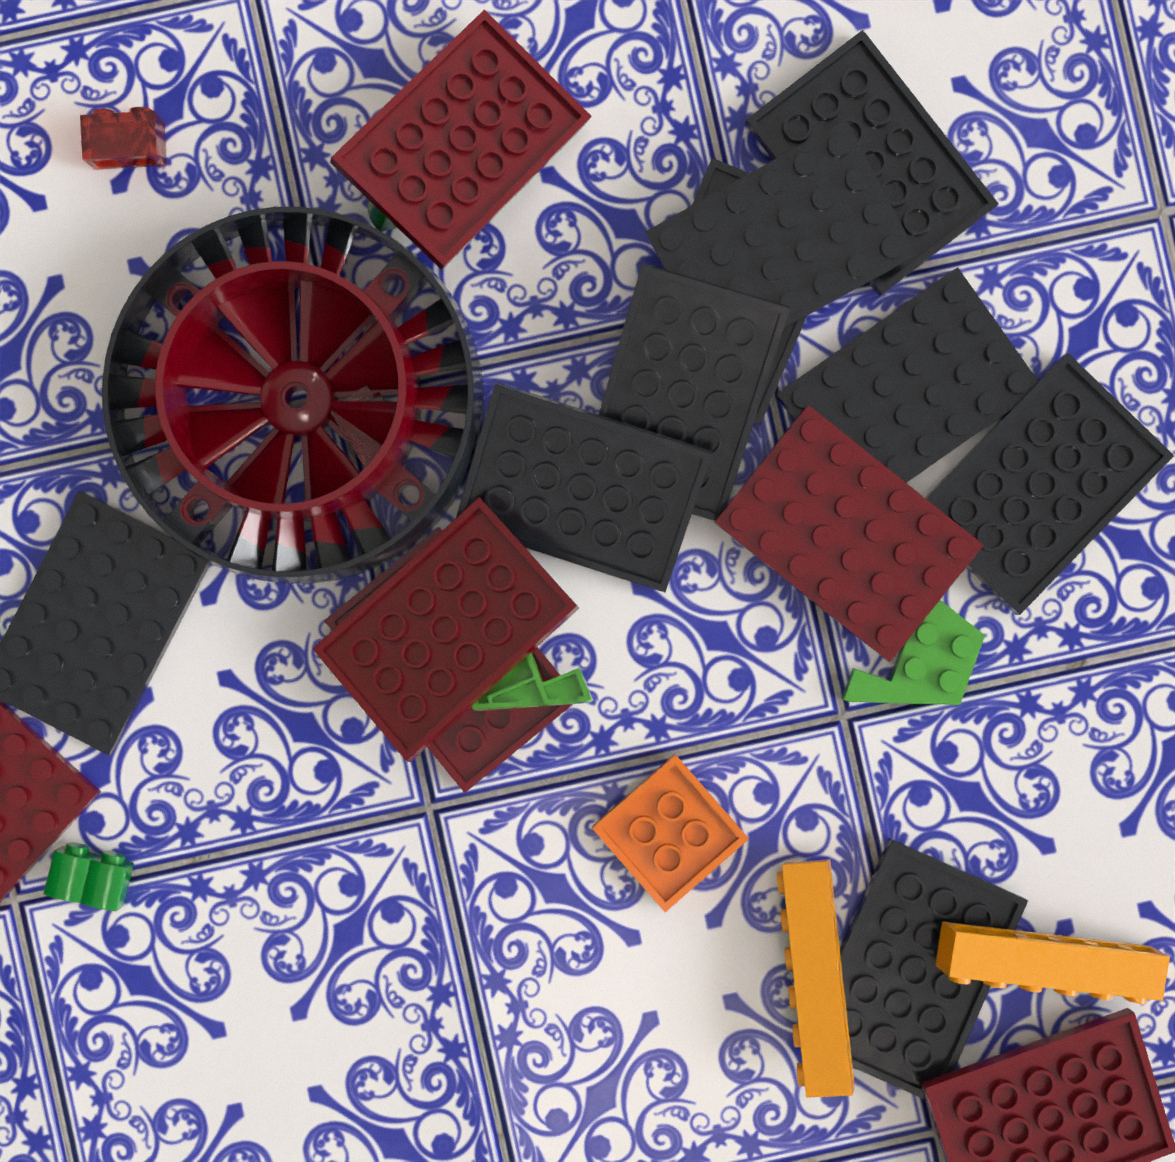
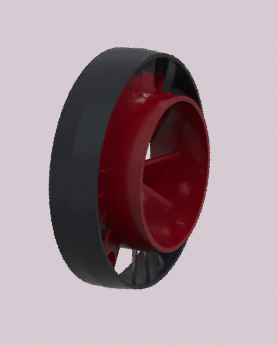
(262, 309)

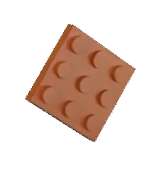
(670, 832)

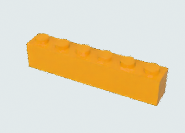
(1051, 962)
(817, 979)

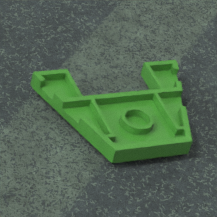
(929, 667)
(526, 688)

